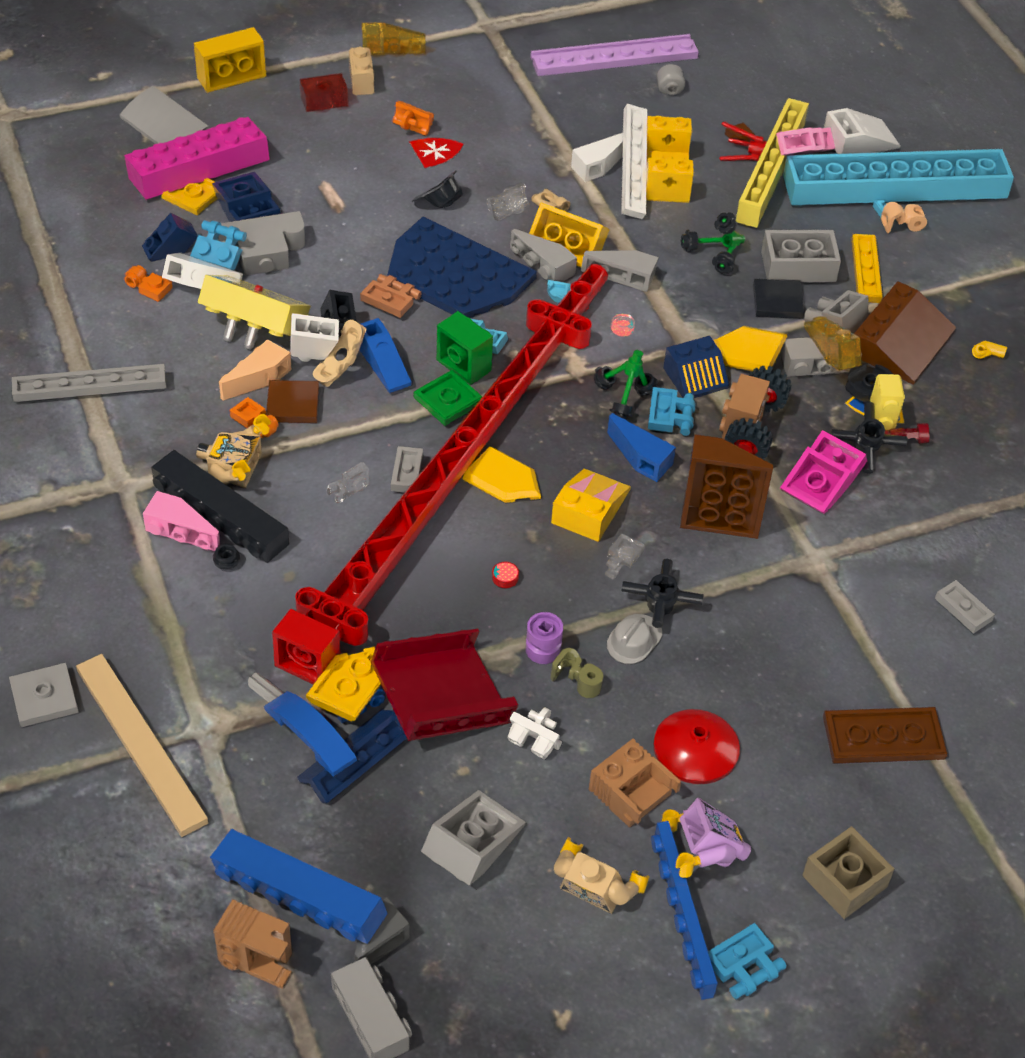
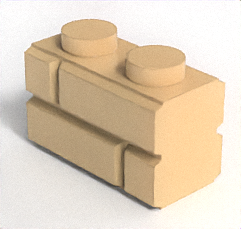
(361, 71)

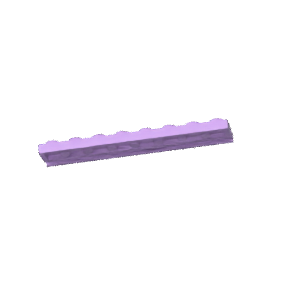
(614, 54)

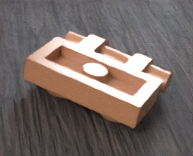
(390, 295)

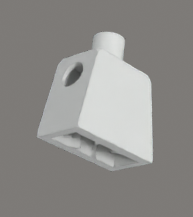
(312, 337)

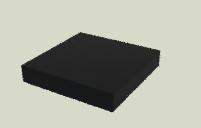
(778, 298)

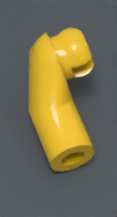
(988, 348)

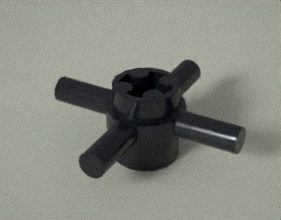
(876, 433)
(662, 593)

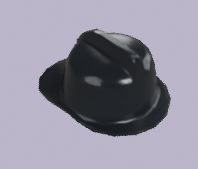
(444, 193)

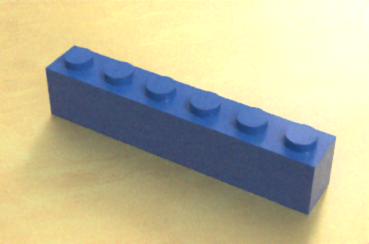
(299, 886)

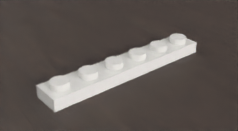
(634, 161)

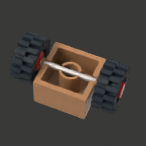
(746, 408)

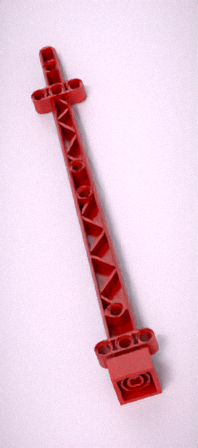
(312, 634)

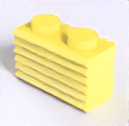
(888, 399)

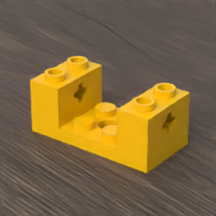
(668, 163)

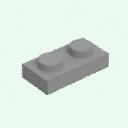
(406, 467)
(964, 606)

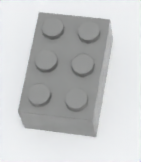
(801, 255)

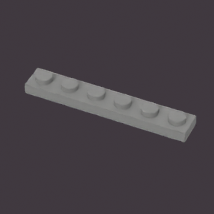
(88, 382)

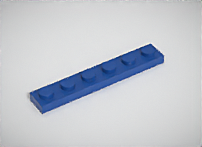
(685, 919)

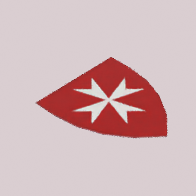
(435, 150)

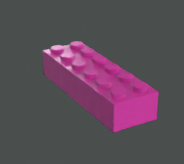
(196, 157)

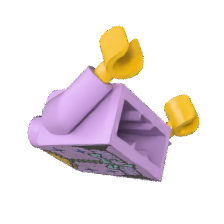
(709, 836)

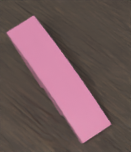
(805, 141)

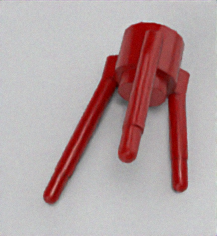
(755, 145)

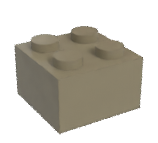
(848, 872)

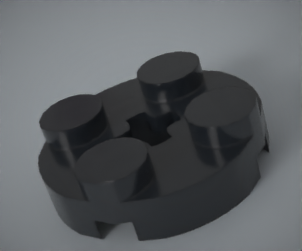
(859, 380)

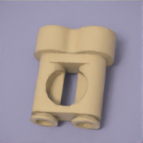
(554, 201)

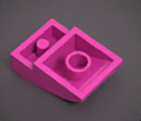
(824, 472)

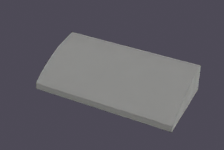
(160, 117)

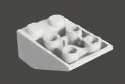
(859, 132)

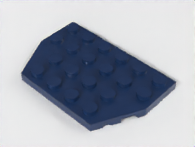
(456, 270)

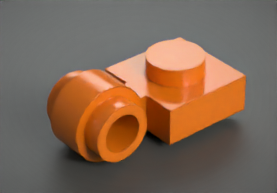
(151, 286)
(247, 411)

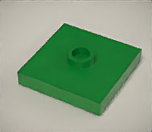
(447, 397)

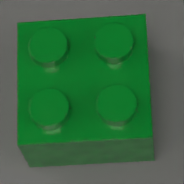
(464, 347)

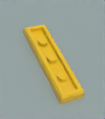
(866, 267)

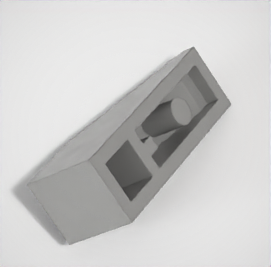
(624, 267)

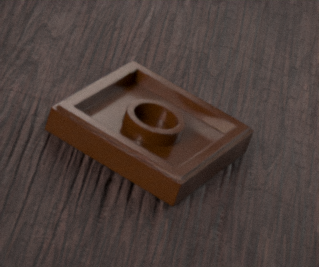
(293, 401)

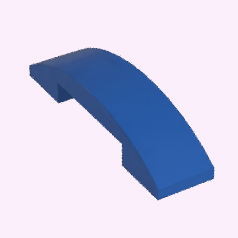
(313, 730)

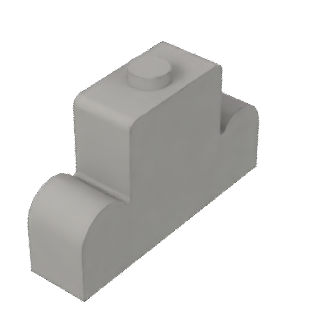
(268, 241)

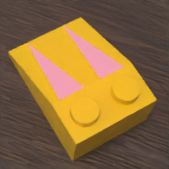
(588, 504)

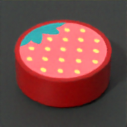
(505, 574)

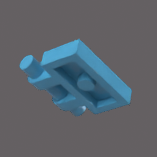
(218, 252)
(663, 414)
(741, 952)

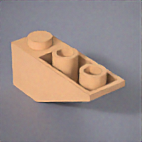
(255, 371)

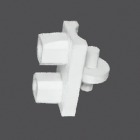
(545, 738)

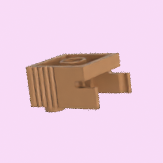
(632, 782)
(253, 943)

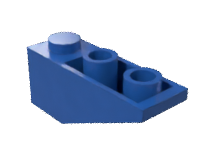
(383, 356)
(643, 450)

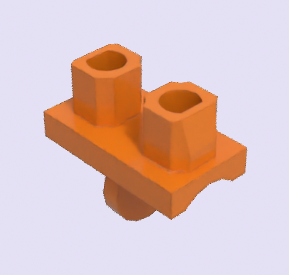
(412, 118)

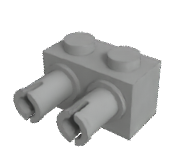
(848, 310)

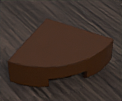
(731, 134)

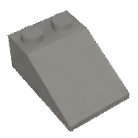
(471, 836)

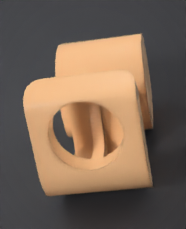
(911, 215)

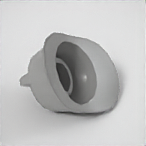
(633, 639)

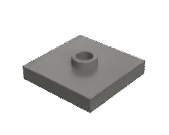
(43, 695)

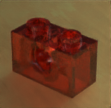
(324, 92)

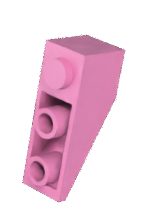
(177, 520)

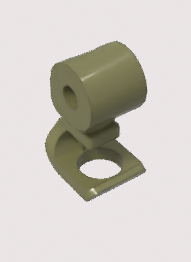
(588, 677)

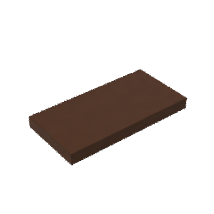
(884, 735)

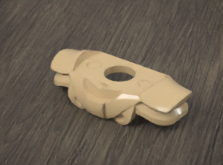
(331, 368)

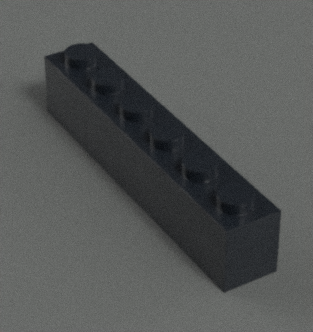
(221, 506)

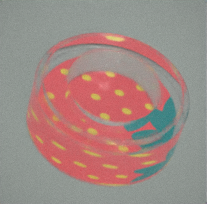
(622, 325)

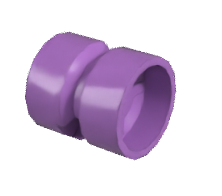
(544, 637)

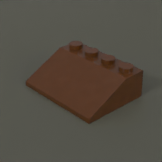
(904, 333)
(725, 489)

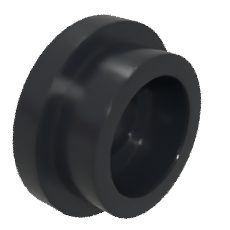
(226, 556)

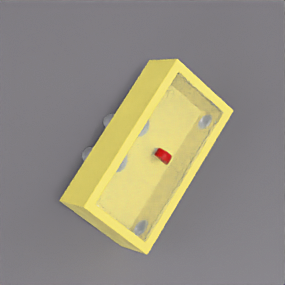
(251, 304)

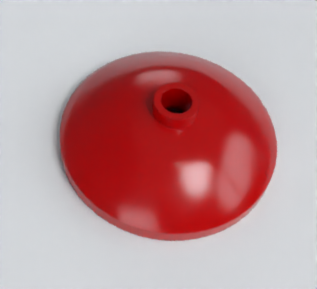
(696, 757)

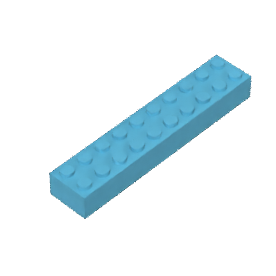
(897, 176)

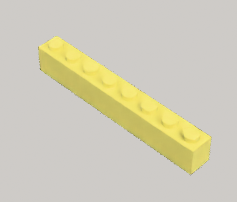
(769, 166)

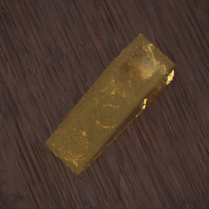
(391, 39)
(835, 343)

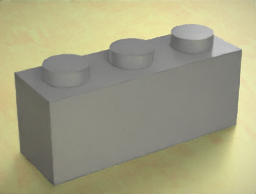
(371, 1010)

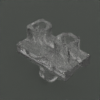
(509, 202)

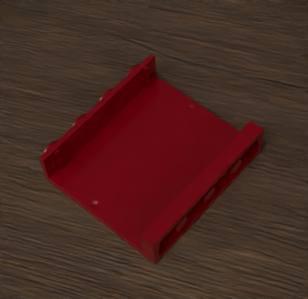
(439, 685)

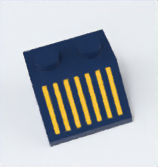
(696, 367)

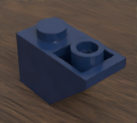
(170, 237)

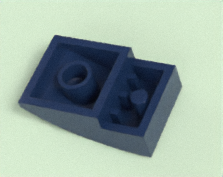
(245, 197)

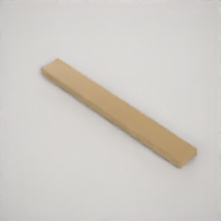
(142, 745)

